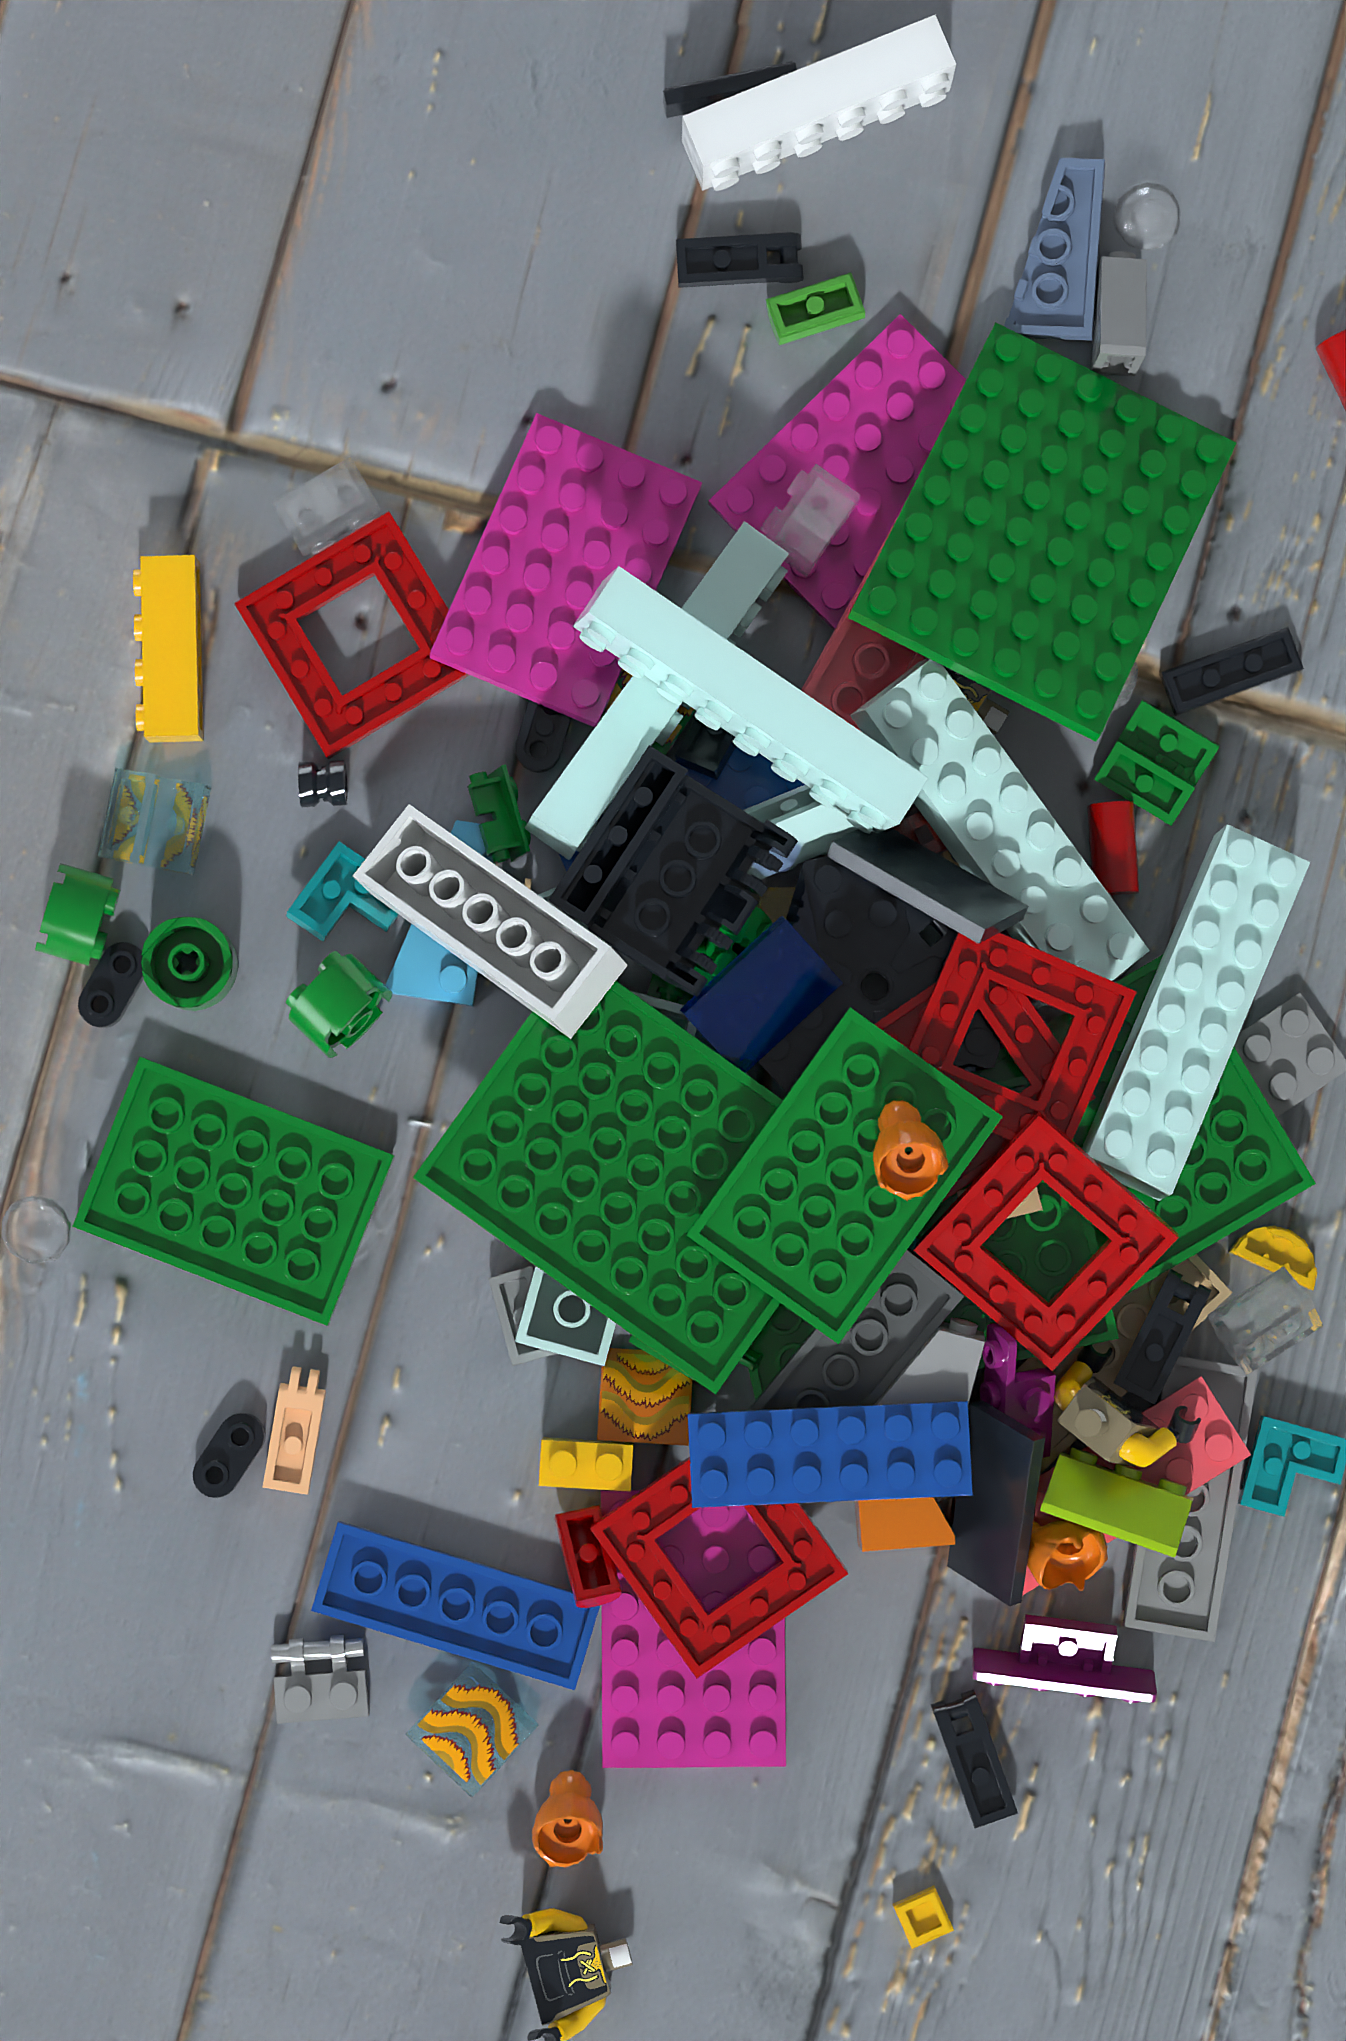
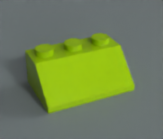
(1118, 1502)

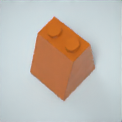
(901, 1524)

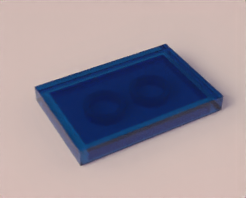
(761, 995)

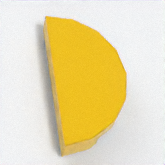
(1278, 1247)

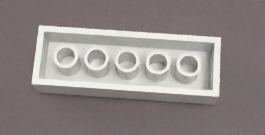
(818, 104)
(490, 921)

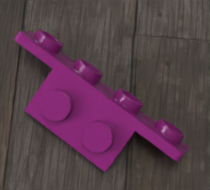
(1021, 1395)
(1065, 1658)

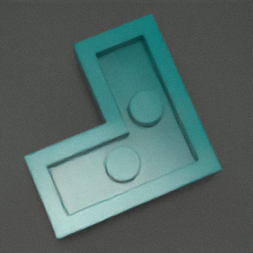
(333, 892)
(1279, 1454)

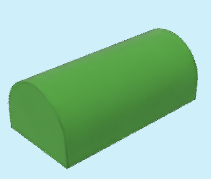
(814, 308)

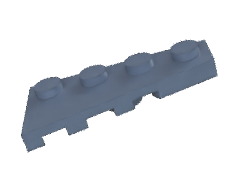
(1062, 266)

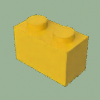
(586, 1464)

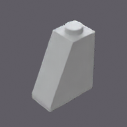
(1120, 315)
(941, 1368)

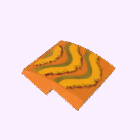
(643, 1400)

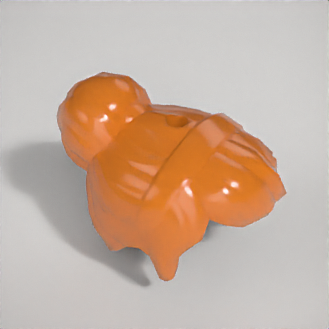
(903, 1172)
(1065, 1553)
(568, 1842)

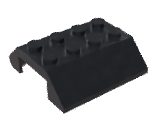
(669, 871)

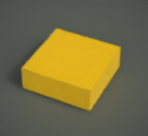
(923, 1917)

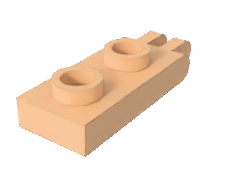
(295, 1434)

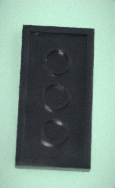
(928, 882)
(997, 1520)

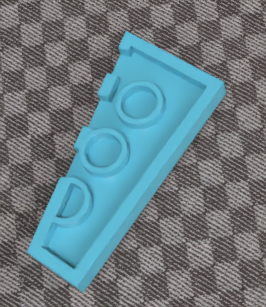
(426, 967)

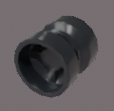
(324, 783)

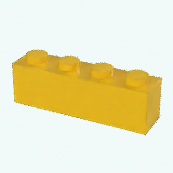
(170, 648)

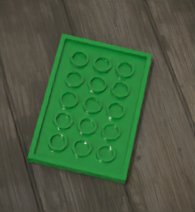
(233, 1191)
(805, 1196)

